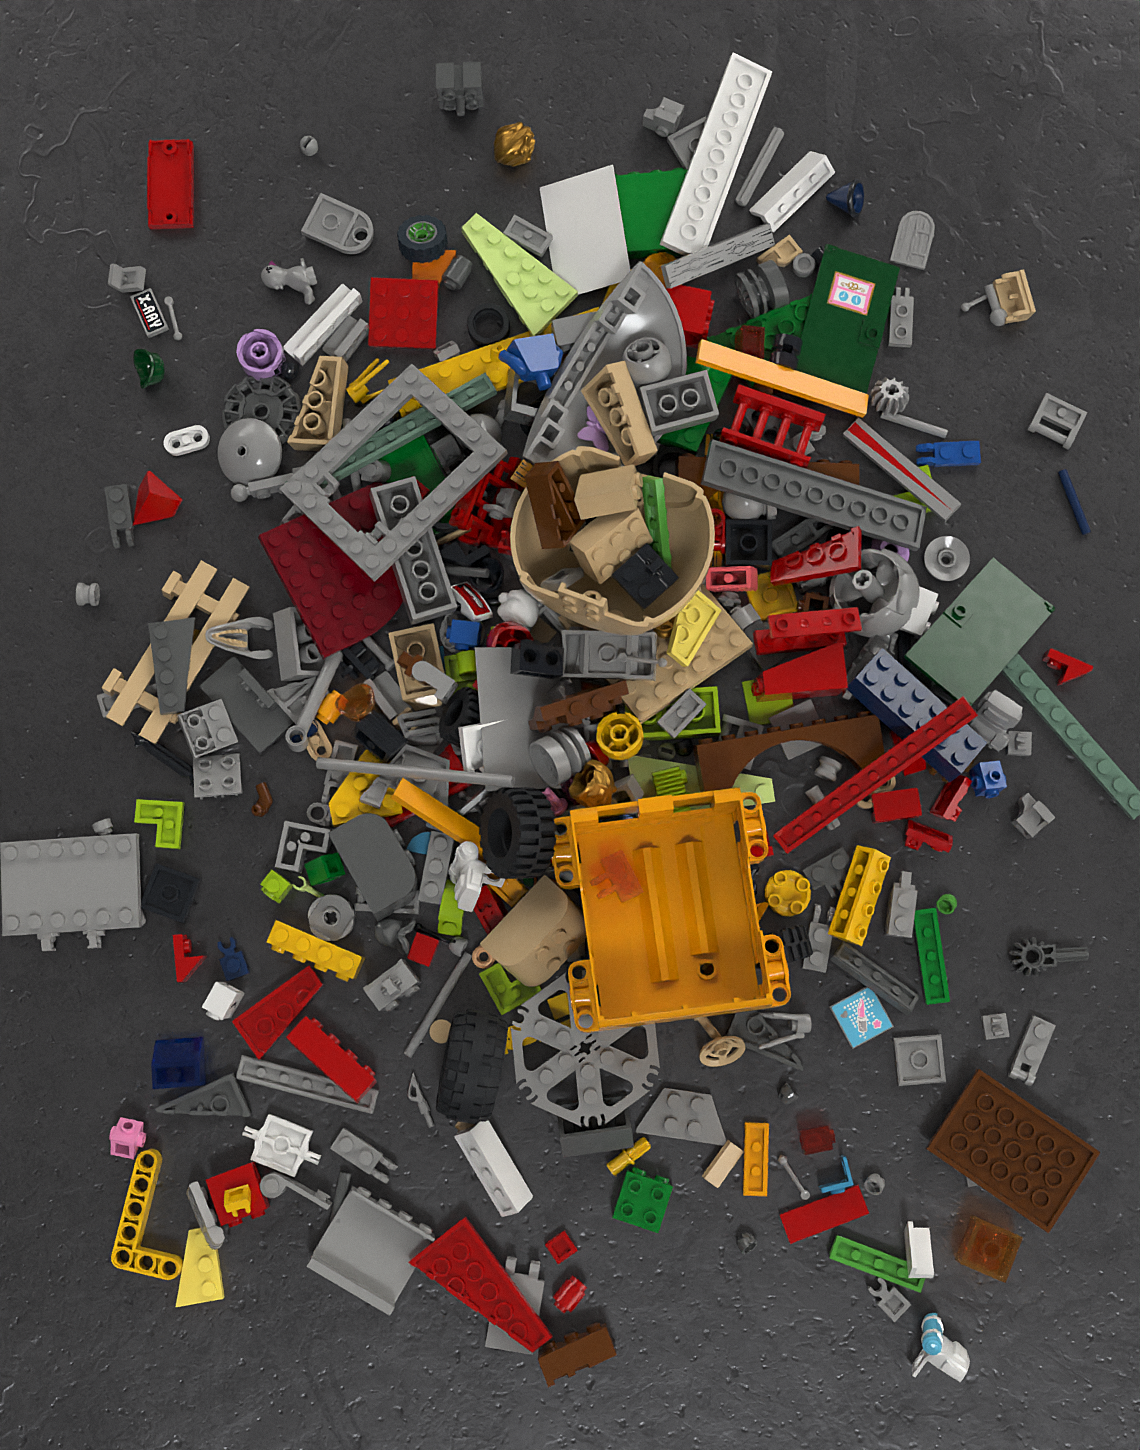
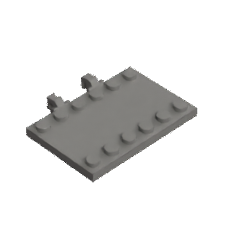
(70, 887)

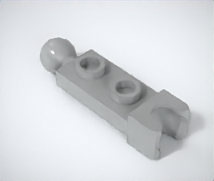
(261, 488)

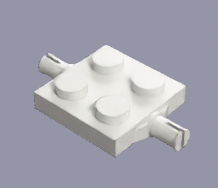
(281, 1145)

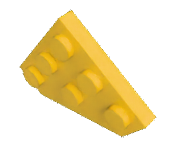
(346, 801)

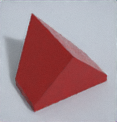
(155, 500)

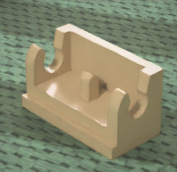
(1014, 296)

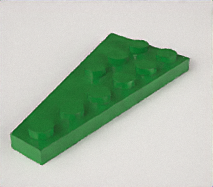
(782, 320)

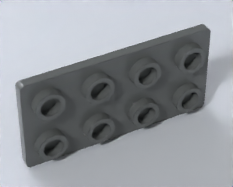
(247, 704)

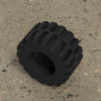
(459, 711)
(795, 943)

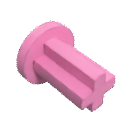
(559, 805)

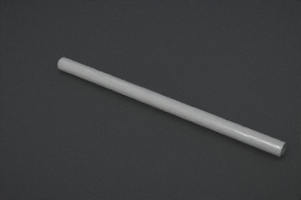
(416, 772)

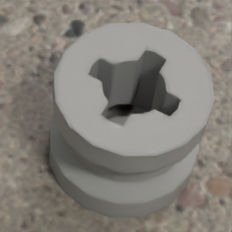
(87, 594)
(828, 769)

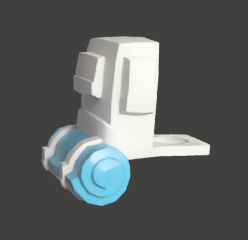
(940, 1351)

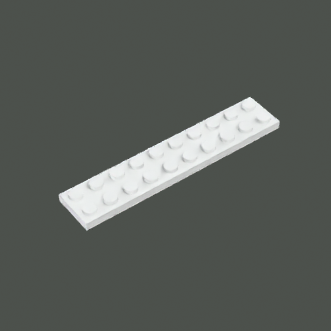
(716, 156)

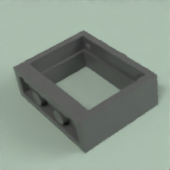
(517, 412)

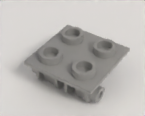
(217, 775)

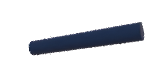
(1074, 502)

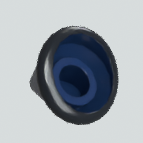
(849, 197)

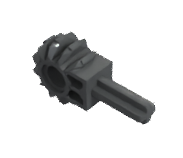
(1044, 956)

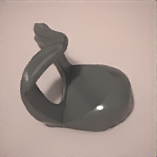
(392, 933)

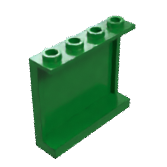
(646, 207)

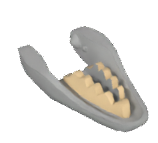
(234, 636)

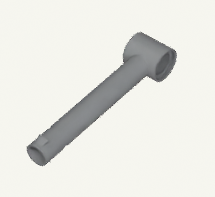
(313, 703)

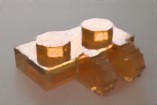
(621, 877)

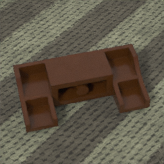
(579, 705)

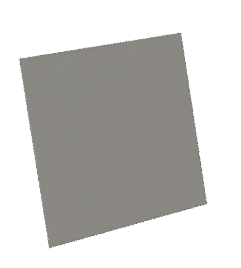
(514, 701)

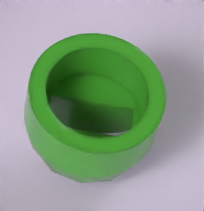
(947, 903)

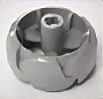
(886, 615)

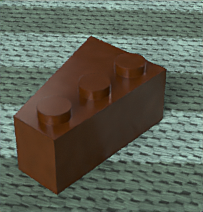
(552, 504)
(576, 1352)

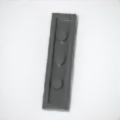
(875, 978)

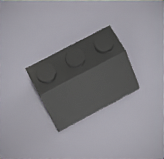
(595, 1138)

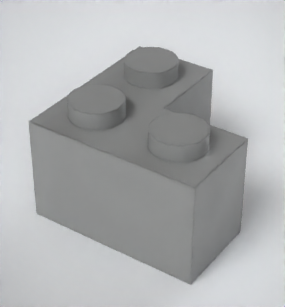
(296, 841)

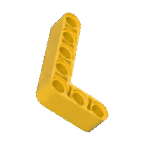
(139, 1221)

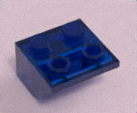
(178, 1063)

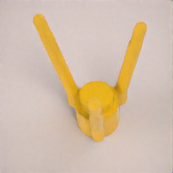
(358, 390)

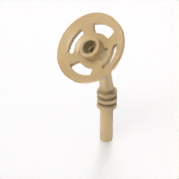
(720, 1045)

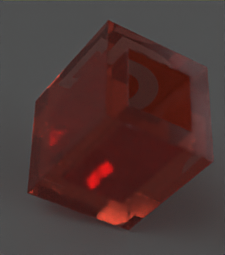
(816, 1139)

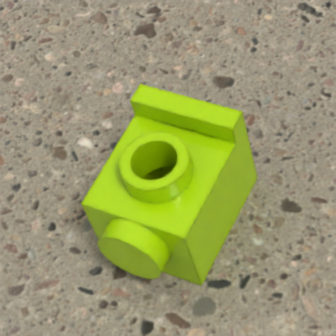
(276, 886)

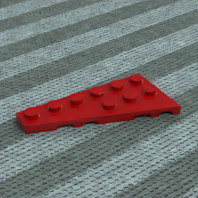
(474, 1276)

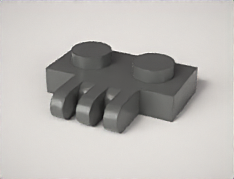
(829, 872)

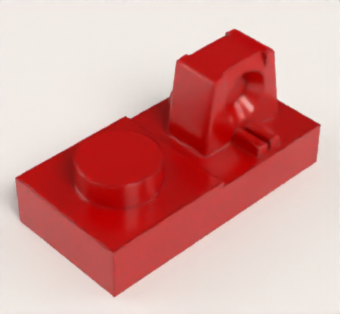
(947, 802)
(920, 833)

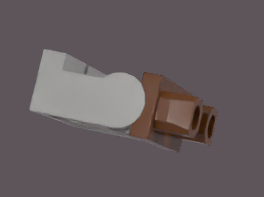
(428, 675)

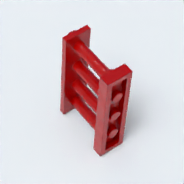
(779, 408)
(806, 630)

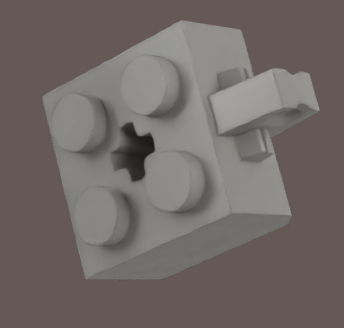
(393, 985)

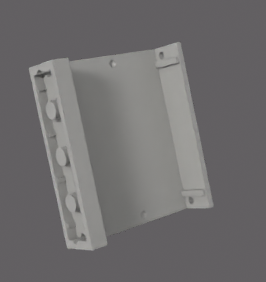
(370, 1249)

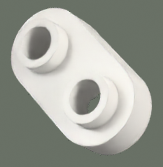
(187, 440)

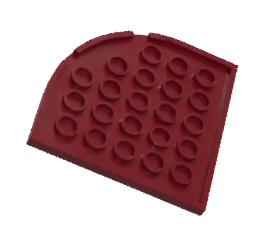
(326, 587)

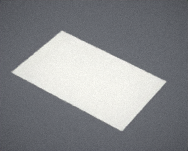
(586, 230)

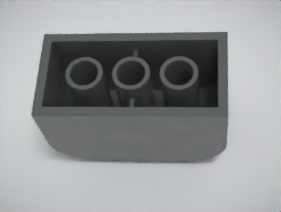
(377, 863)

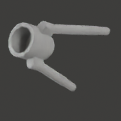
(797, 1022)

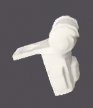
(469, 875)

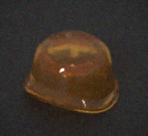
(356, 702)

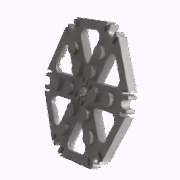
(587, 1070)

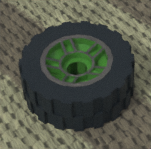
(422, 238)

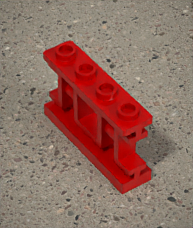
(461, 514)

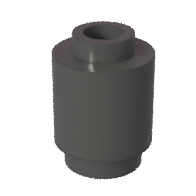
(457, 272)

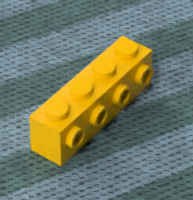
(859, 895)
(311, 948)

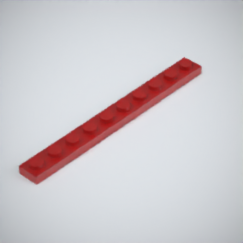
(875, 774)

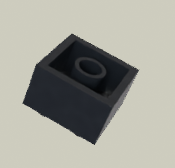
(748, 544)

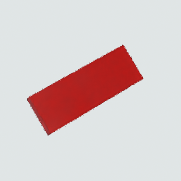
(823, 1214)

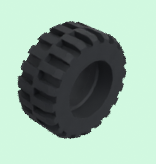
(517, 832)

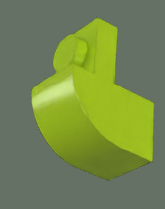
(450, 915)

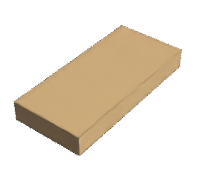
(722, 1164)

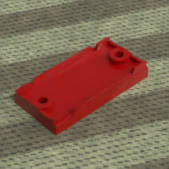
(170, 184)

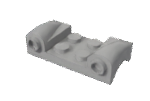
(596, 655)

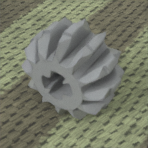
(889, 396)

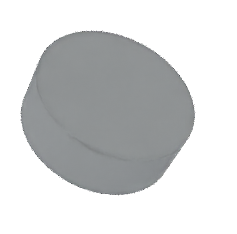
(803, 265)

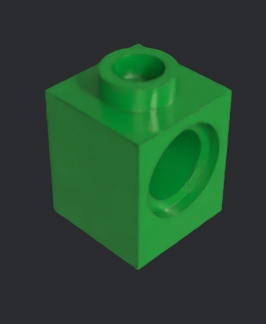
(324, 869)

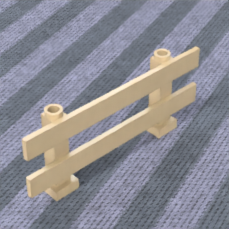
(189, 597)

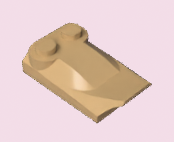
(420, 641)

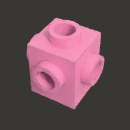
(127, 1138)

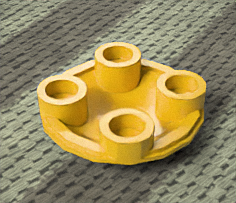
(788, 893)

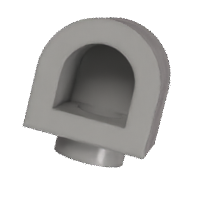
(376, 471)
(744, 616)

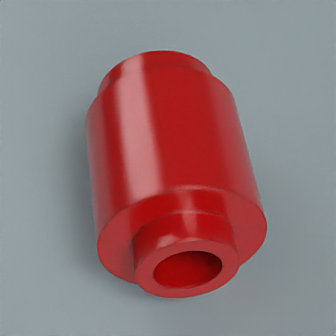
(569, 1294)

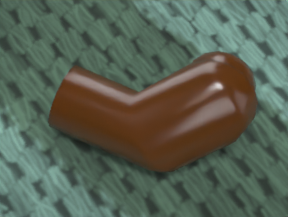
(264, 802)

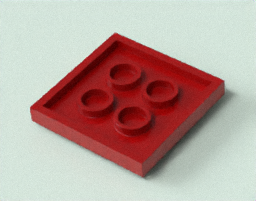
(403, 313)

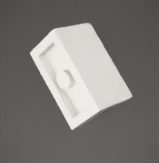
(918, 1252)

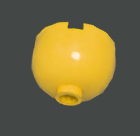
(620, 736)

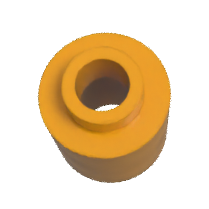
(327, 711)

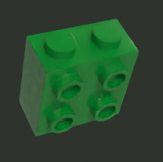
(642, 1199)

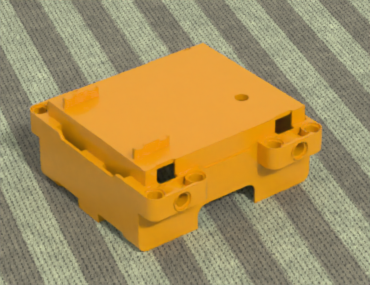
(691, 913)

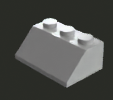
(296, 650)

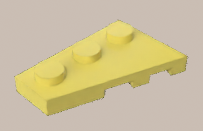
(691, 628)
(200, 1272)

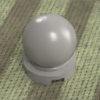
(746, 509)

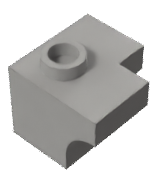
(665, 118)
(1031, 816)

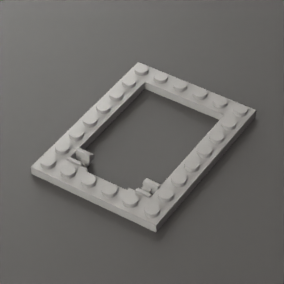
(363, 548)

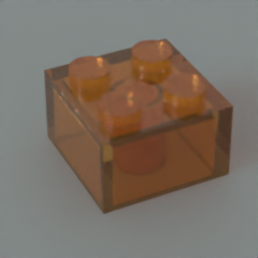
(988, 1248)

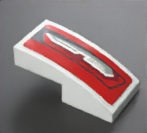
(471, 602)

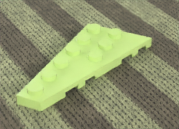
(524, 281)
(642, 767)

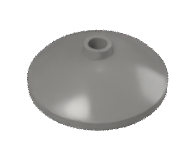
(261, 456)

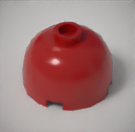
(507, 634)

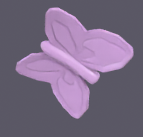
(594, 432)

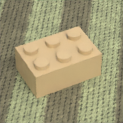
(609, 543)

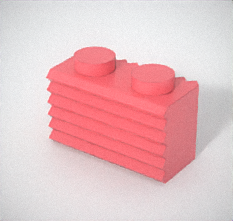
(732, 579)

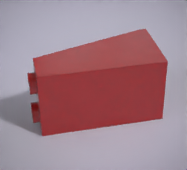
(809, 676)

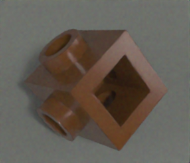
(815, 600)

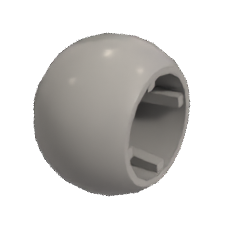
(647, 361)

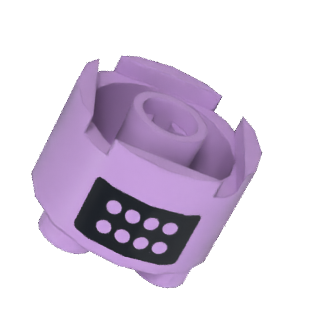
(255, 345)

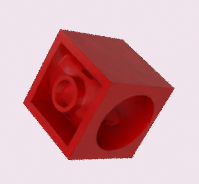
(694, 310)

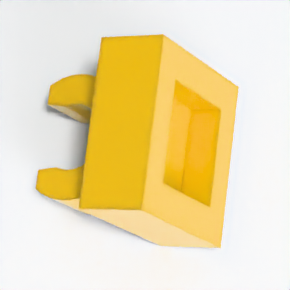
(237, 1199)

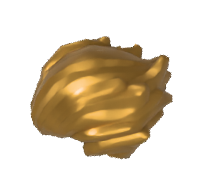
(514, 144)
(593, 785)

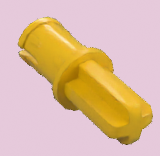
(628, 1156)

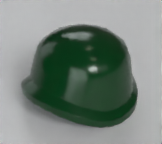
(149, 367)

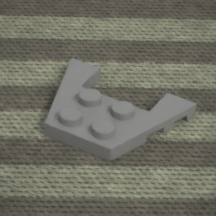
(410, 757)

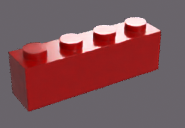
(332, 1059)

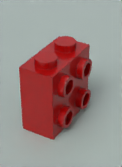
(235, 1178)

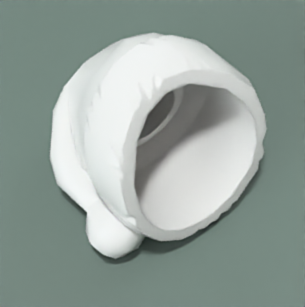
(519, 608)

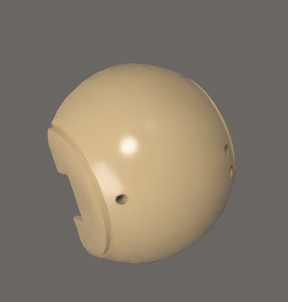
(607, 604)

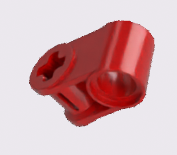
(720, 536)

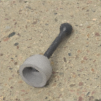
(456, 945)

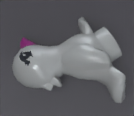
(298, 278)

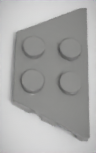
(684, 1117)

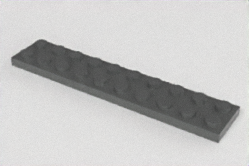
(813, 495)

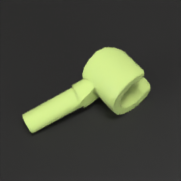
(306, 887)

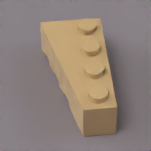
(322, 406)
(620, 413)

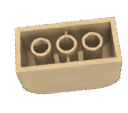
(537, 934)

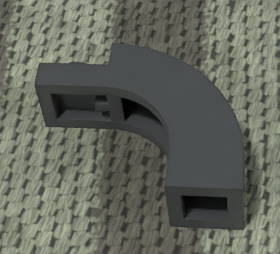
(450, 458)

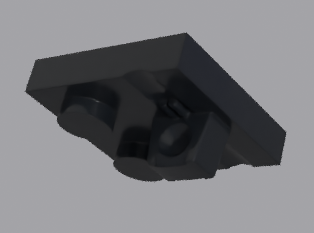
(645, 576)

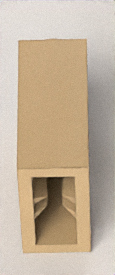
(608, 491)

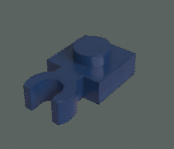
(233, 964)

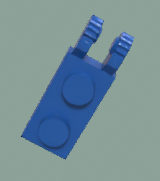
(950, 454)

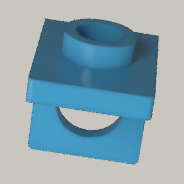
(839, 1186)

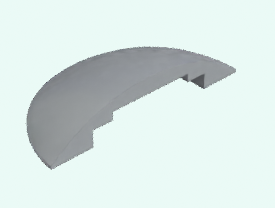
(632, 311)

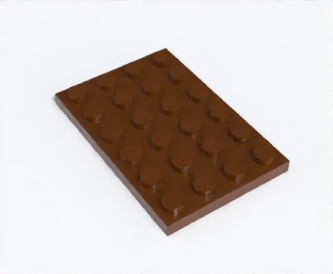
(1013, 1150)

